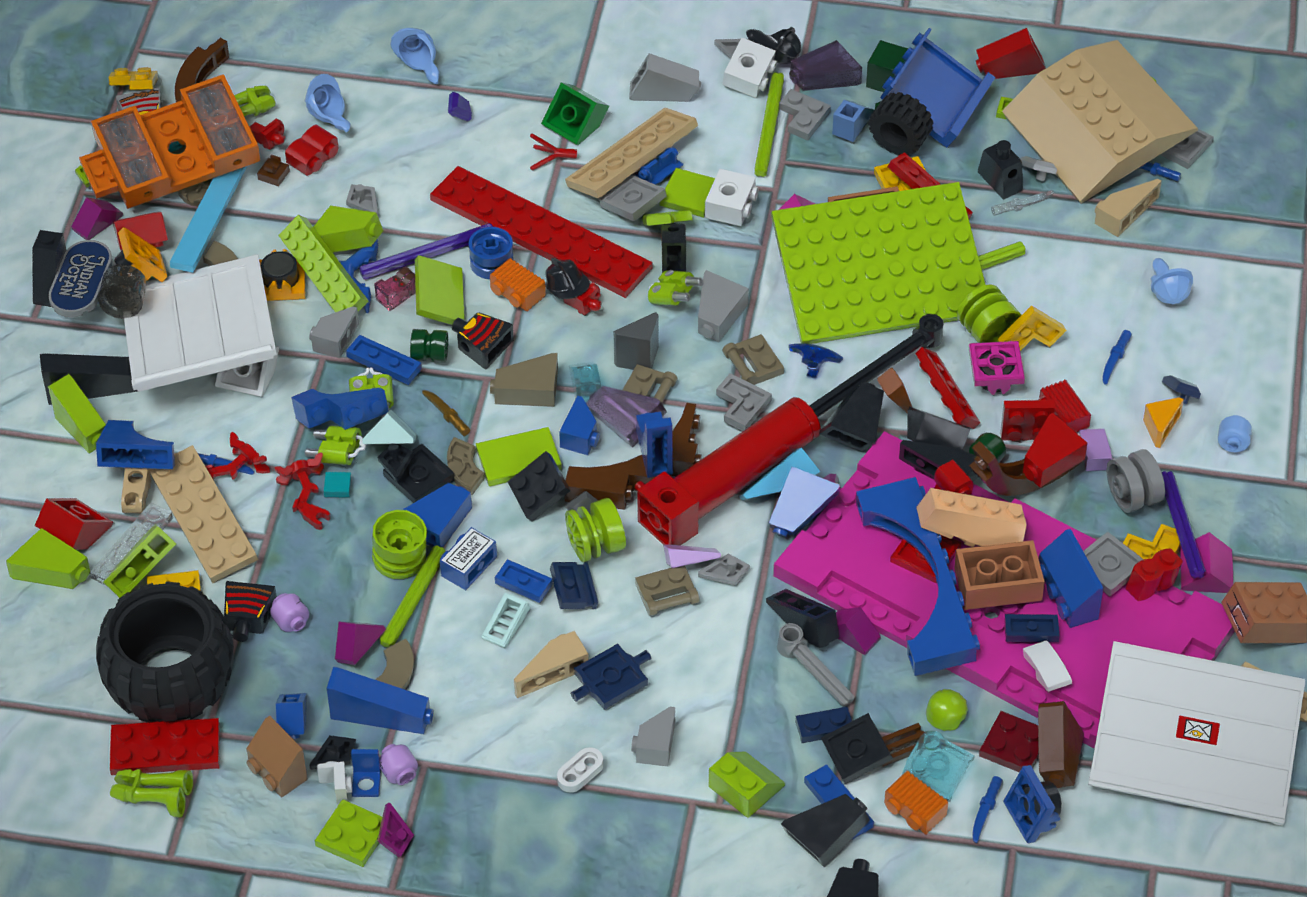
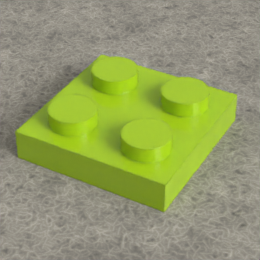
(350, 833)

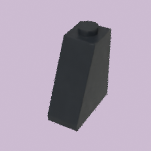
(46, 259)
(856, 418)
(827, 827)

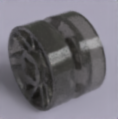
(122, 291)

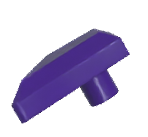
(459, 107)

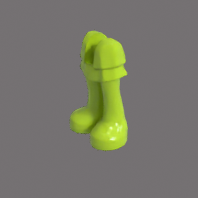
(256, 99)
(131, 788)

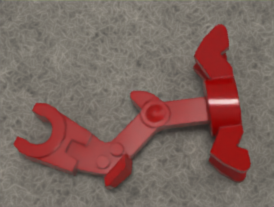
(246, 453)
(300, 471)

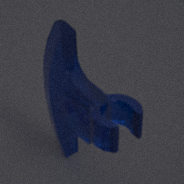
(814, 356)

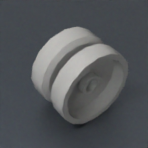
(1135, 480)

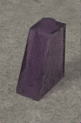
(826, 68)
(619, 410)

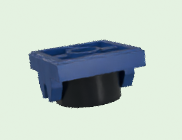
(1033, 804)

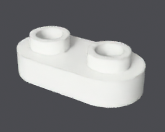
(578, 771)

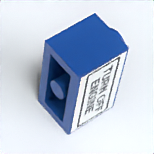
(468, 558)

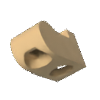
(135, 490)

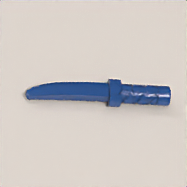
(1156, 169)
(1116, 353)
(213, 460)
(986, 804)

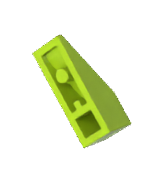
(139, 561)

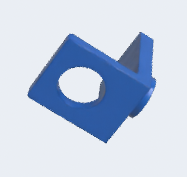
(365, 766)

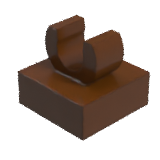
(273, 171)

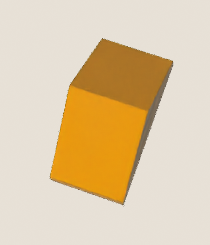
(1161, 418)

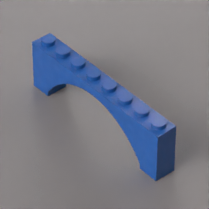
(947, 634)

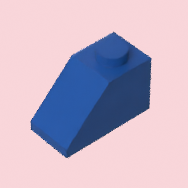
(579, 429)
(292, 713)

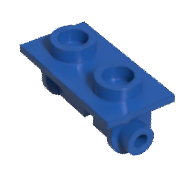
(660, 168)

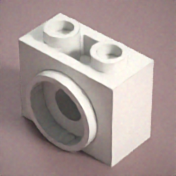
(753, 77)
(731, 197)

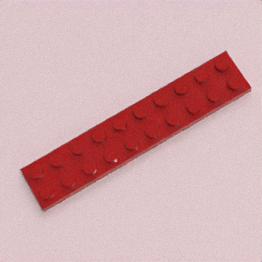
(542, 230)

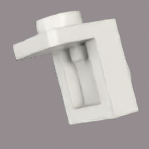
(335, 772)

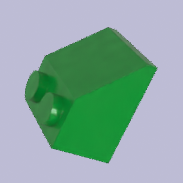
(574, 113)

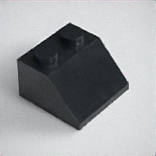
(935, 430)

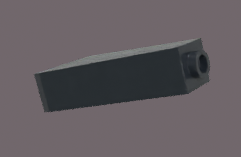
(93, 374)

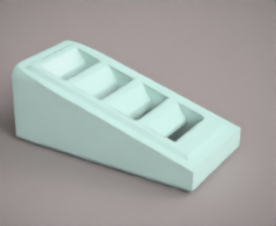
(507, 601)

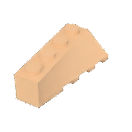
(971, 518)

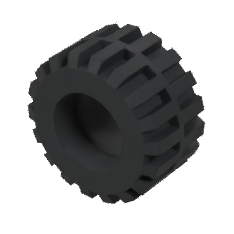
(900, 123)

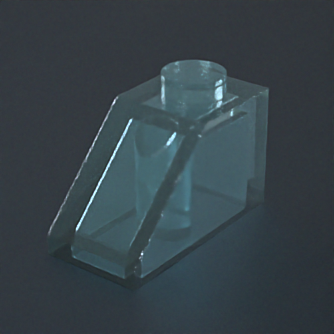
(585, 379)

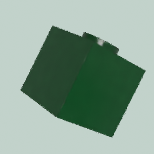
(882, 63)

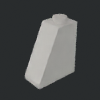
(664, 81)
(720, 305)

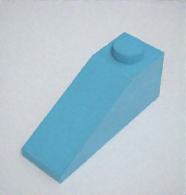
(775, 479)

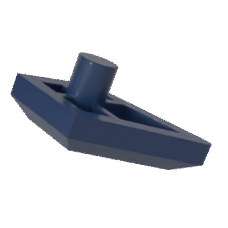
(1185, 388)

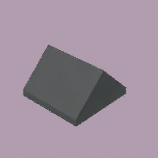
(637, 343)

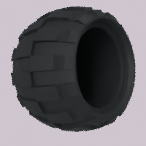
(157, 620)

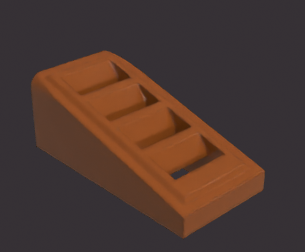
(895, 389)

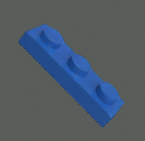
(384, 359)
(827, 786)

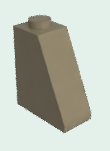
(527, 382)

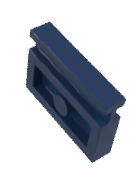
(573, 585)

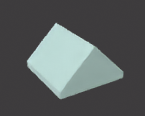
(390, 431)

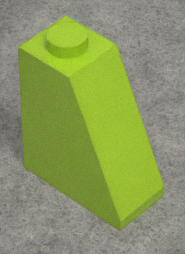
(348, 228)
(76, 412)
(48, 562)

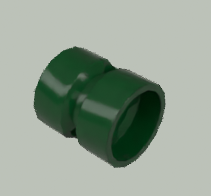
(429, 345)

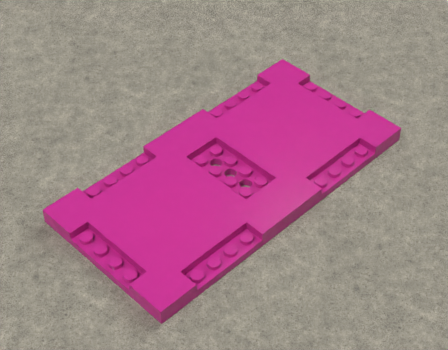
(852, 568)

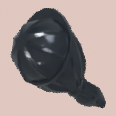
(784, 42)

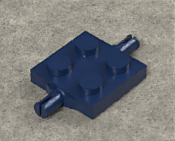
(611, 676)

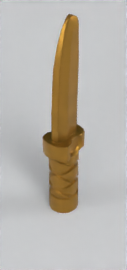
(450, 415)

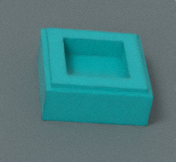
(337, 484)

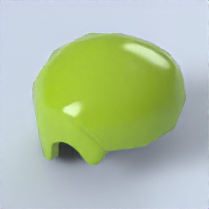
(946, 709)

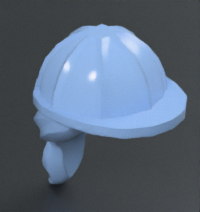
(416, 51)
(326, 102)
(1170, 285)

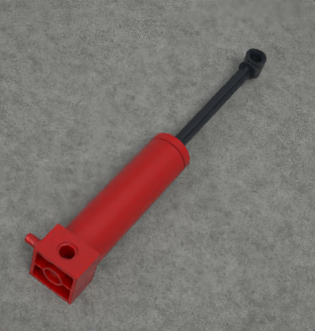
(674, 505)

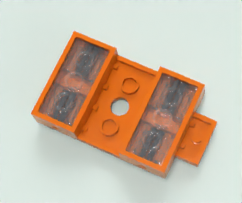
(136, 146)

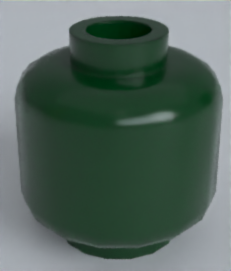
(992, 443)

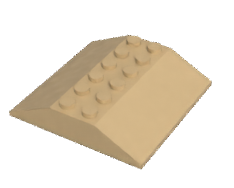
(1097, 117)

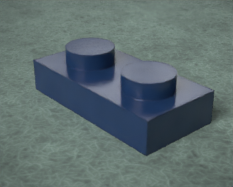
(1031, 628)
(818, 724)

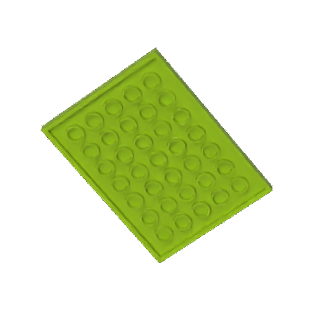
(877, 261)

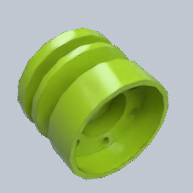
(987, 313)
(598, 528)
(399, 544)

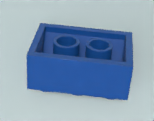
(1071, 580)

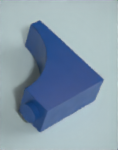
(655, 443)
(124, 447)

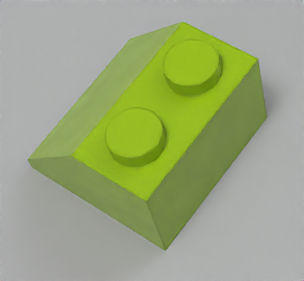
(743, 782)

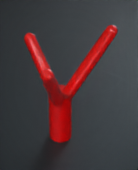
(547, 147)

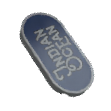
(80, 278)

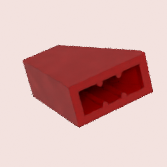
(1011, 56)
(1053, 451)

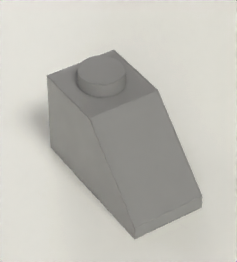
(334, 332)
(655, 739)

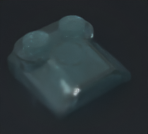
(938, 763)

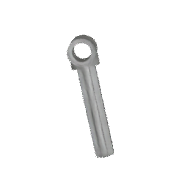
(799, 649)

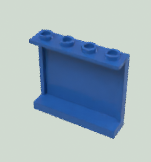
(940, 84)

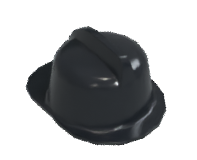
(565, 279)

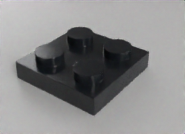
(422, 475)
(539, 486)
(856, 748)

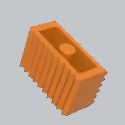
(517, 284)
(915, 802)

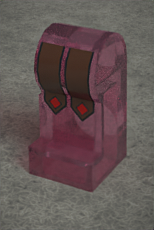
(395, 289)

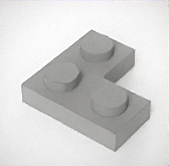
(807, 111)
(746, 399)

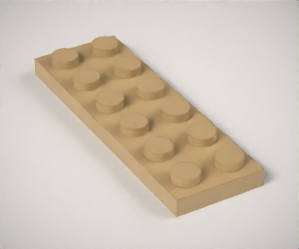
(631, 152)
(204, 515)

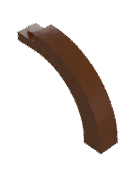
(201, 65)
(1003, 477)

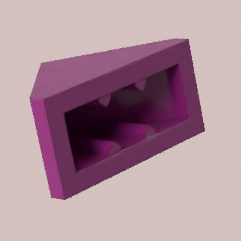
(94, 217)
(856, 629)
(355, 640)

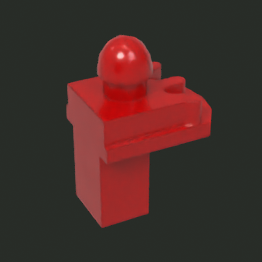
(270, 134)
(587, 301)

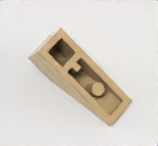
(1125, 206)
(551, 664)

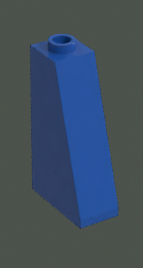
(376, 703)

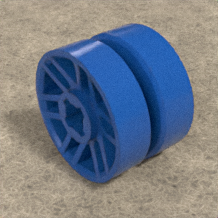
(489, 250)

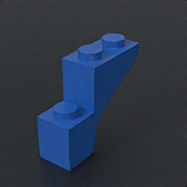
(344, 409)

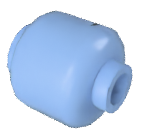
(1234, 433)

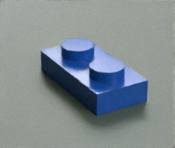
(523, 581)

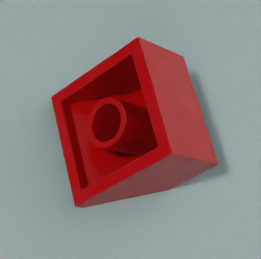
(147, 226)
(72, 522)

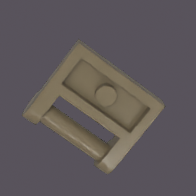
(759, 357)
(644, 380)
(665, 584)

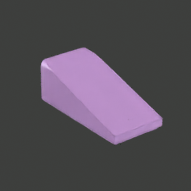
(1098, 449)
(685, 555)

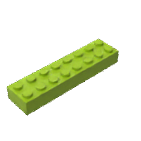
(322, 265)

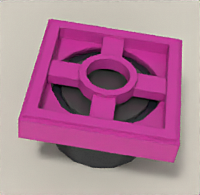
(998, 365)

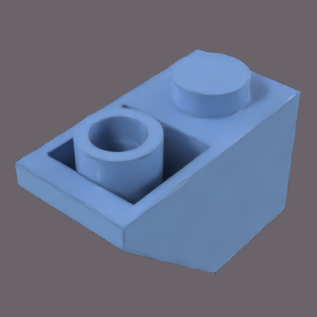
(850, 119)

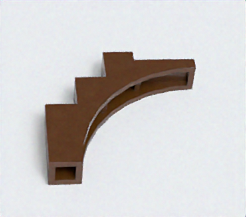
(619, 479)

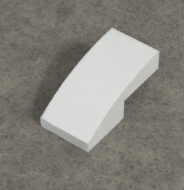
(1047, 665)

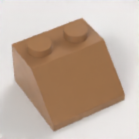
(276, 758)

